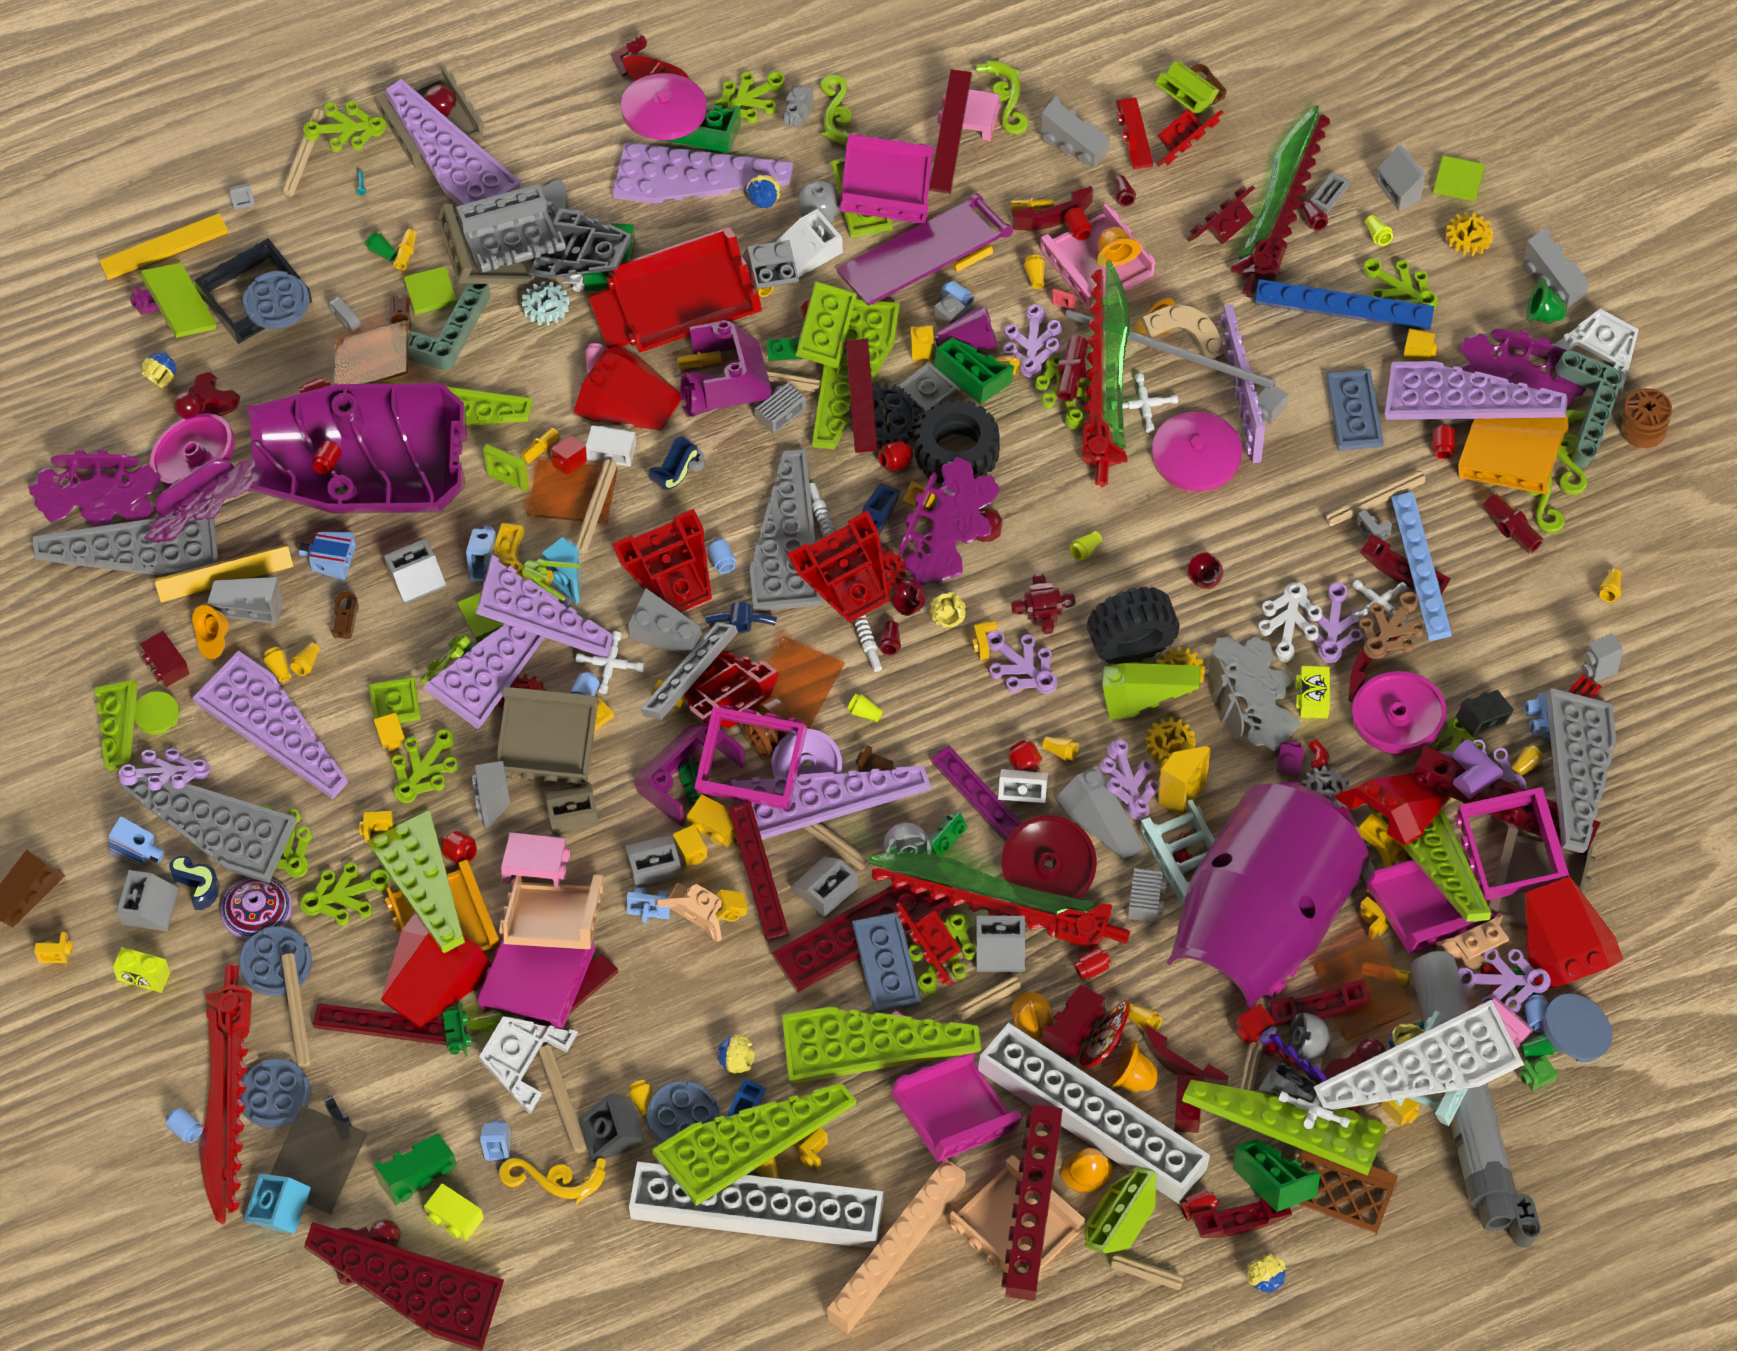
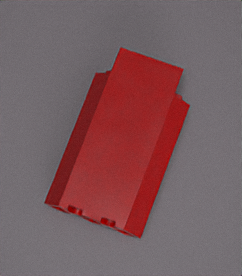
(674, 289)

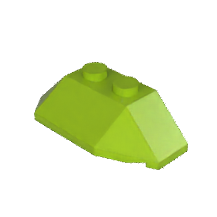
(1122, 1212)

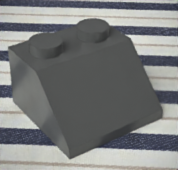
(611, 1127)

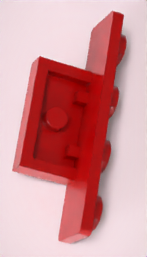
(1182, 131)
(1134, 133)
(934, 938)

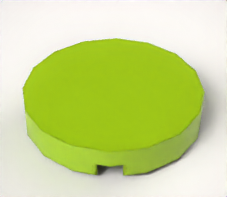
(156, 713)

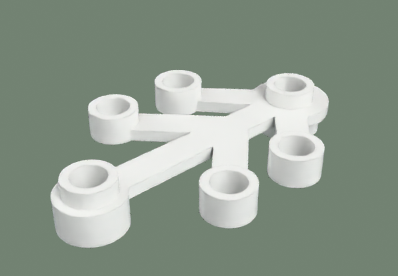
(1290, 617)

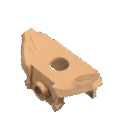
(697, 906)
(1472, 945)

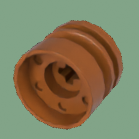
(1645, 418)
(765, 739)

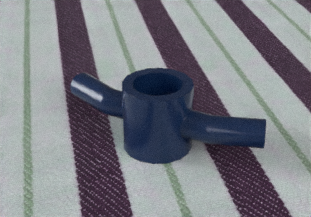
(741, 616)

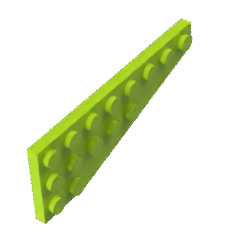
(877, 324)
(842, 1042)
(1350, 1146)
(724, 1150)

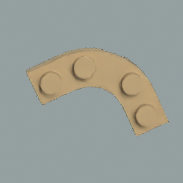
(1190, 320)

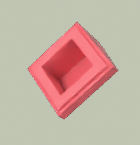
(1063, 299)

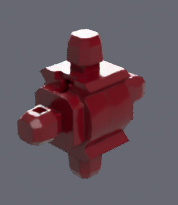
(1043, 603)

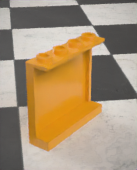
(1513, 452)
(469, 905)

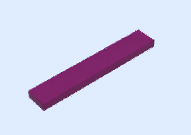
(975, 792)

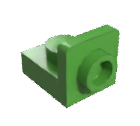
(1537, 1073)

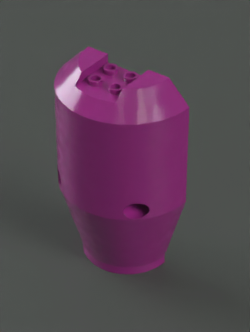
(394, 443)
(1270, 885)

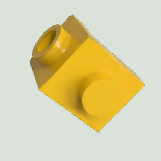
(911, 494)
(980, 641)
(812, 1145)

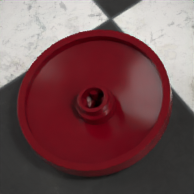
(1051, 840)

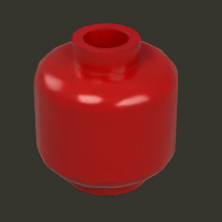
(895, 456)
(1024, 756)
(459, 847)

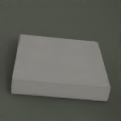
(928, 387)

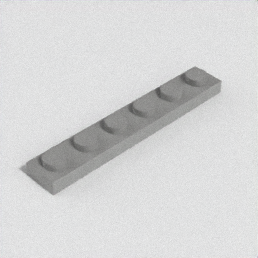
(689, 670)

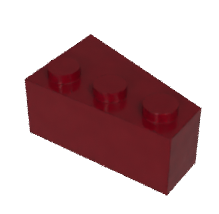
(1074, 1023)

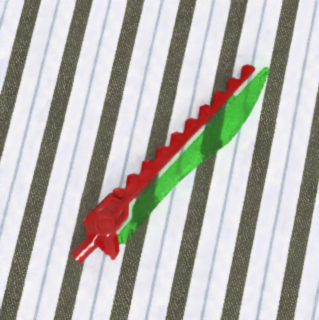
(1097, 438)
(1076, 923)

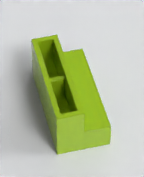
(1187, 87)

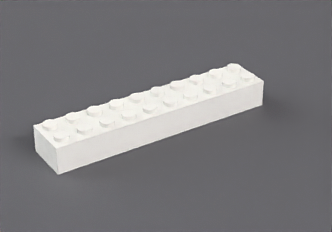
(1093, 1111)
(763, 1208)

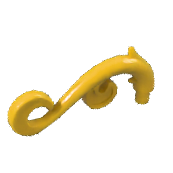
(550, 1183)

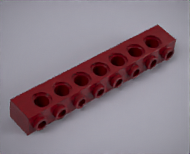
(1440, 770)
(1025, 1285)

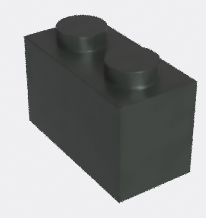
(1484, 712)

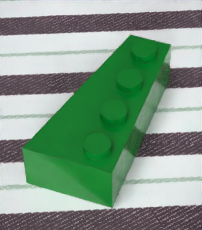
(716, 130)

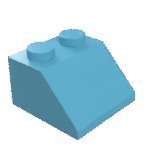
(565, 579)
(277, 1203)

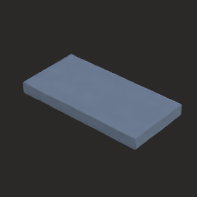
(1354, 409)
(886, 962)

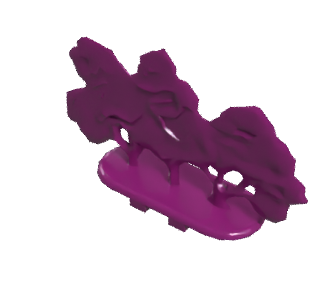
(1517, 367)
(99, 495)
(199, 496)
(953, 521)

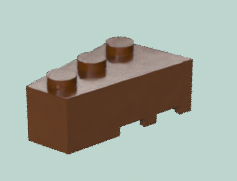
(26, 886)

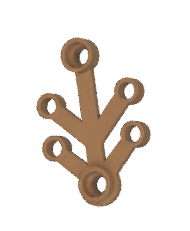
(1378, 646)

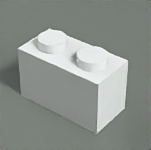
(611, 445)
(1023, 786)

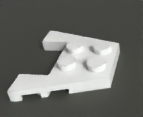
(1606, 338)
(514, 1049)

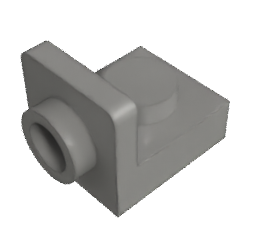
(1369, 525)

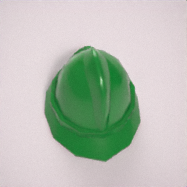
(1545, 304)

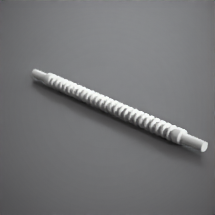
(865, 634)

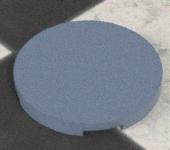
(276, 300)
(262, 959)
(1577, 1027)
(274, 1093)
(678, 1107)

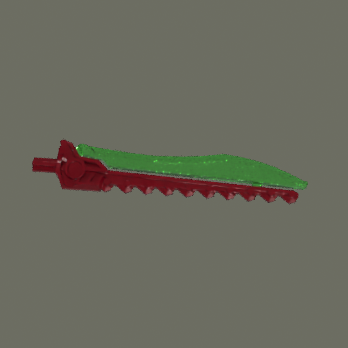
(1269, 252)

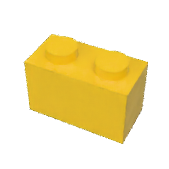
(712, 821)

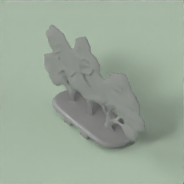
(1257, 685)

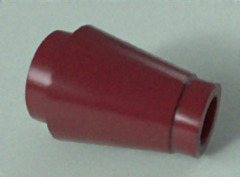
(1123, 191)
(1314, 216)
(890, 639)

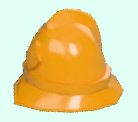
(1117, 246)
(1135, 1071)
(1087, 1170)

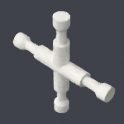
(1145, 402)
(1375, 598)
(610, 662)
(1314, 1109)

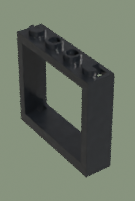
(229, 270)

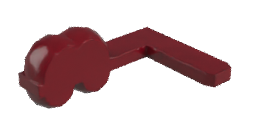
(632, 46)

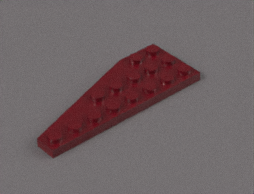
(430, 1293)

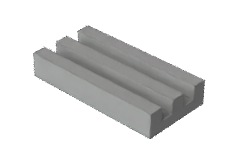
(1322, 204)

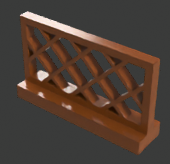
(1377, 1178)

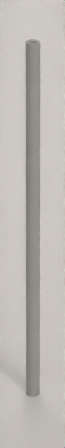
(1174, 350)

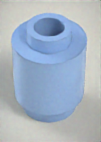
(959, 292)
(721, 556)
(585, 684)
(1535, 1012)
(183, 1125)

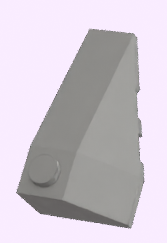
(1100, 813)

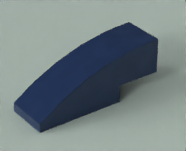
(881, 505)

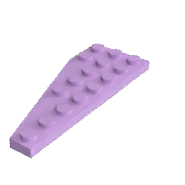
(455, 160)
(667, 173)
(1444, 392)
(260, 711)

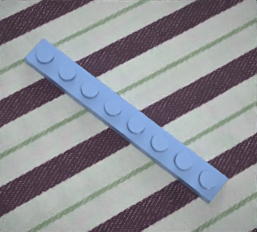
(1421, 566)

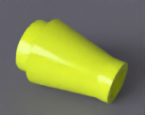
(1379, 231)
(1084, 546)
(864, 708)

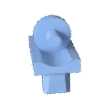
(1539, 708)
(643, 904)

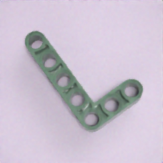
(444, 351)
(1597, 407)

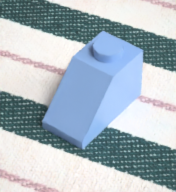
(496, 1141)

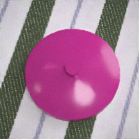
(663, 106)
(191, 445)
(1196, 451)
(1399, 712)

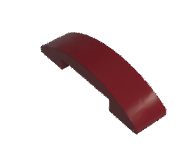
(1053, 216)
(1393, 564)
(1357, 676)
(1323, 1005)
(1177, 1065)
(1238, 1219)

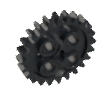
(903, 414)

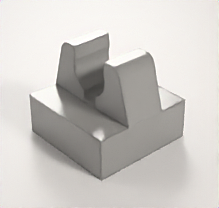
(242, 196)

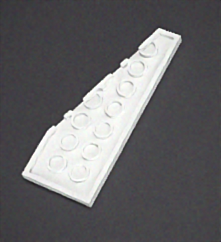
(1444, 1059)

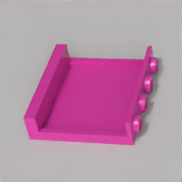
(886, 178)
(1416, 906)
(535, 981)
(953, 1107)

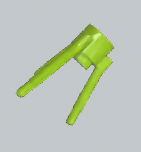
(536, 572)

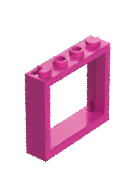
(741, 794)
(1538, 800)

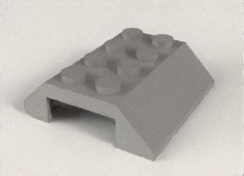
(508, 228)

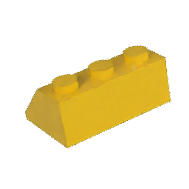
(1183, 778)

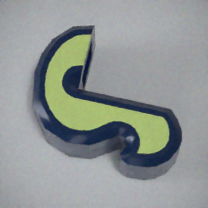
(675, 464)
(198, 876)

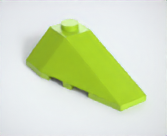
(1138, 686)

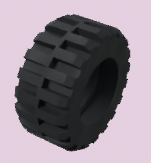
(956, 419)
(1133, 625)

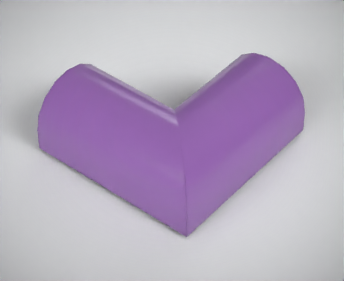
(1479, 769)

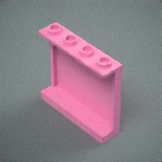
(1078, 259)

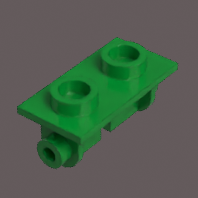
(782, 349)
(689, 774)
(951, 829)
(456, 1021)

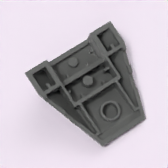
(588, 244)

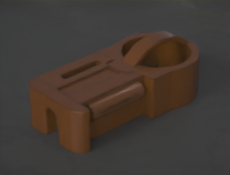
(1212, 80)
(400, 309)
(346, 618)

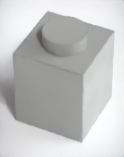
(948, 310)
(1272, 403)

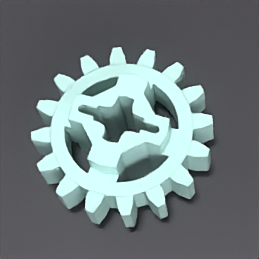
(545, 303)

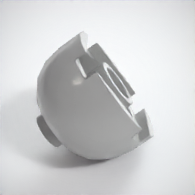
(819, 196)
(906, 839)
(1309, 1036)

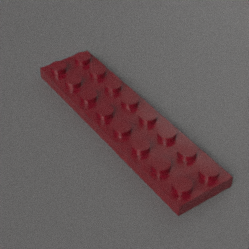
(834, 942)

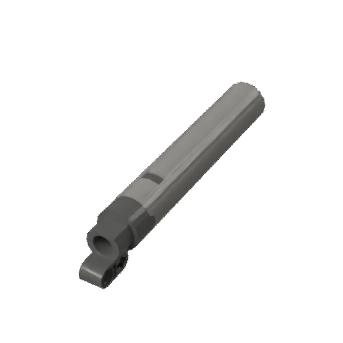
(1475, 1121)

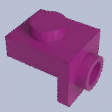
(143, 301)
(1290, 758)

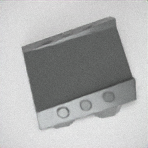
(1285, 1079)

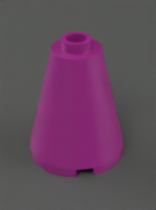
(971, 329)
(693, 393)

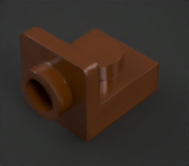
(868, 760)

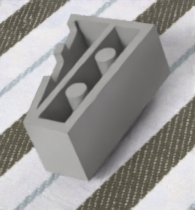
(1072, 135)
(1546, 261)
(248, 599)
(663, 626)

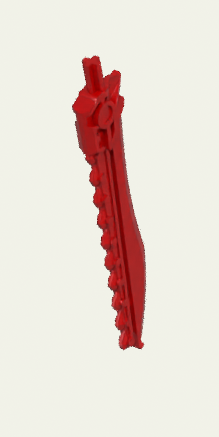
(220, 1142)

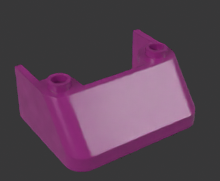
(744, 380)
(657, 779)

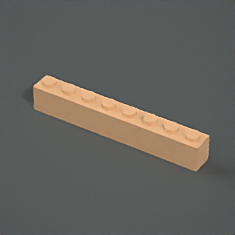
(896, 1246)

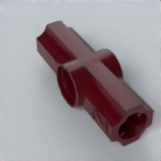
(1072, 368)
(1512, 523)

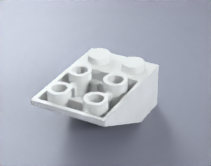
(812, 242)

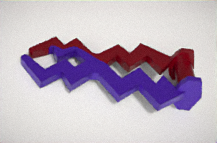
(1277, 1046)

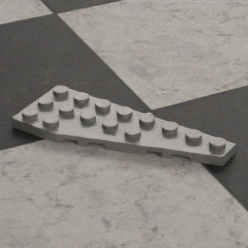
(784, 528)
(125, 549)
(1581, 751)
(228, 830)

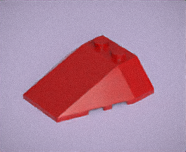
(626, 391)
(670, 561)
(846, 568)
(731, 683)
(1399, 799)
(1567, 934)
(428, 981)

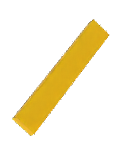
(163, 246)
(240, 567)

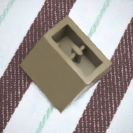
(571, 808)

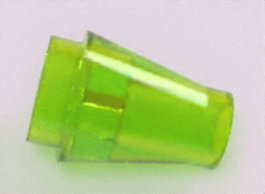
(486, 1021)

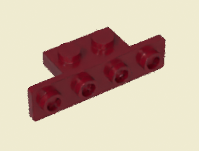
(1228, 220)

